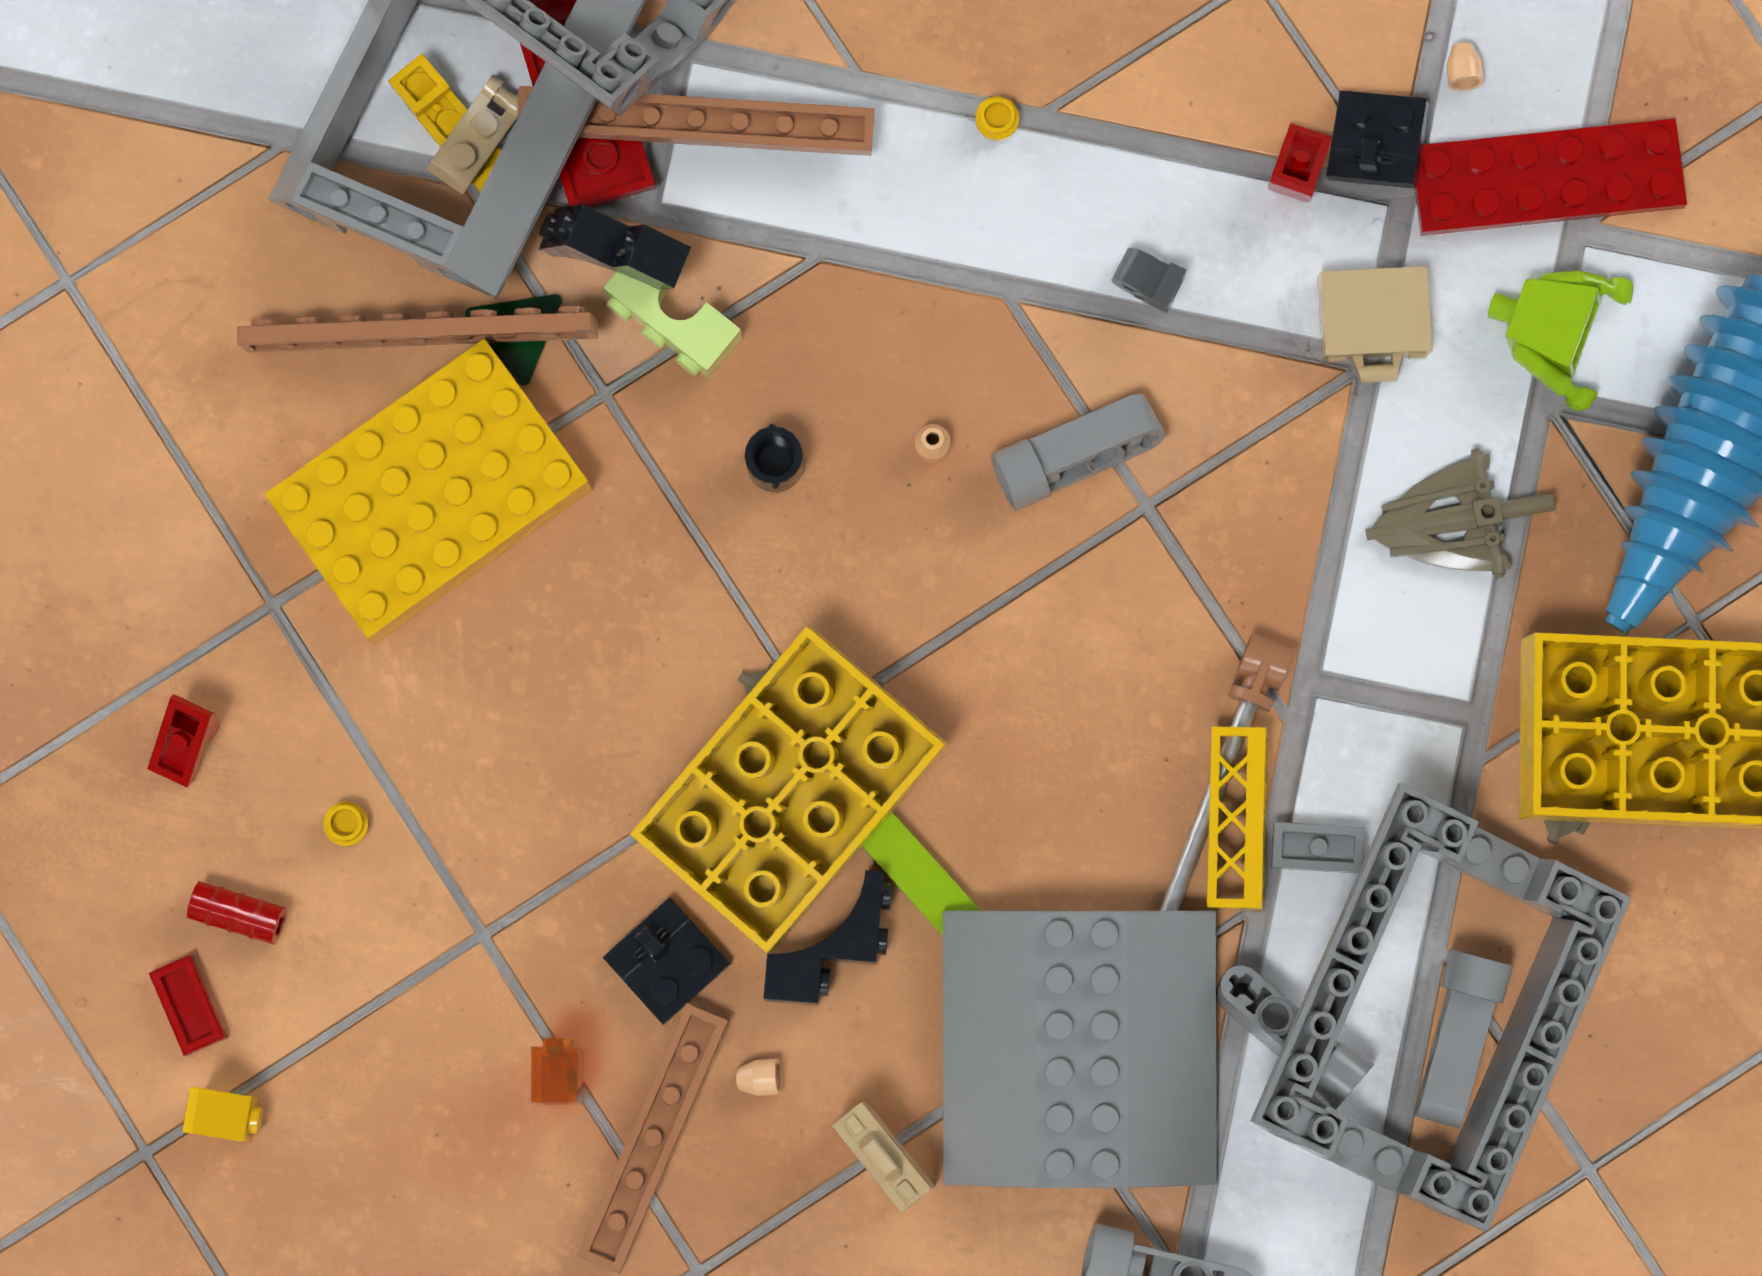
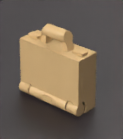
(1375, 317)
(883, 1156)

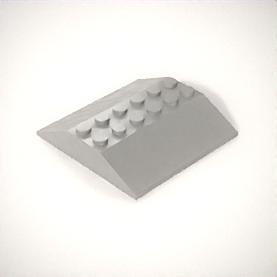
(1079, 1049)

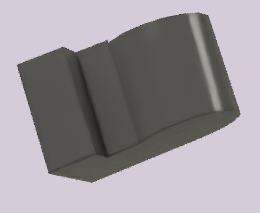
(1149, 278)

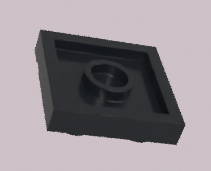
(1377, 139)
(666, 961)

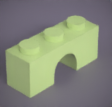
(699, 341)

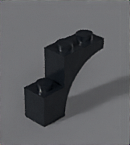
(603, 241)
(799, 974)

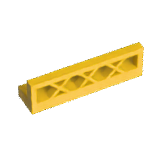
(1255, 818)

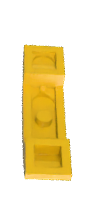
(434, 106)

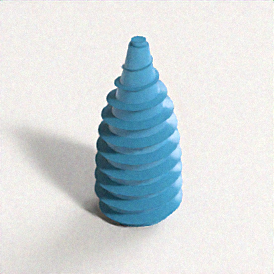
(1703, 467)

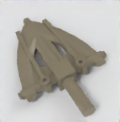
(1409, 528)

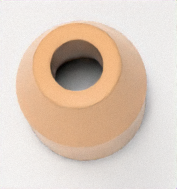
(1464, 67)
(928, 452)
(760, 1077)

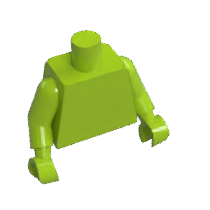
(1553, 324)

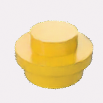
(997, 118)
(345, 824)

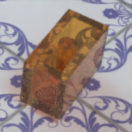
(557, 1073)

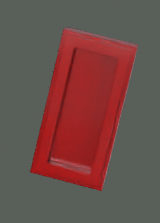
(188, 1005)

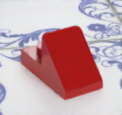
(1299, 163)
(182, 740)

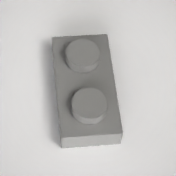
(1317, 847)

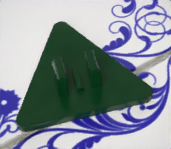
(521, 357)

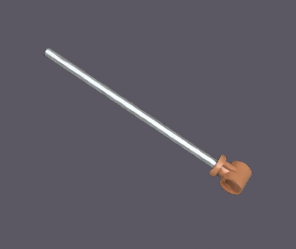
(1263, 667)

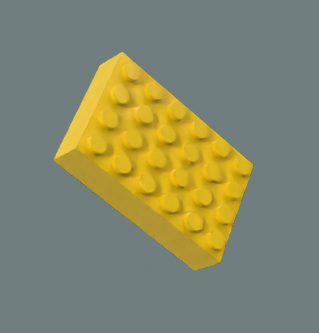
(428, 492)
(1640, 731)
(789, 789)

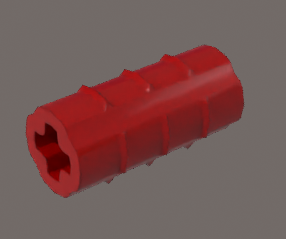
(236, 912)

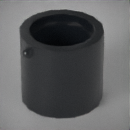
(774, 459)

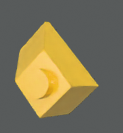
(222, 1115)

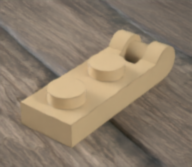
(475, 136)

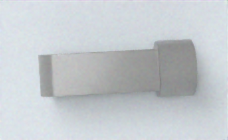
(1076, 450)
(1453, 1062)
(1346, 1063)
(1114, 1253)

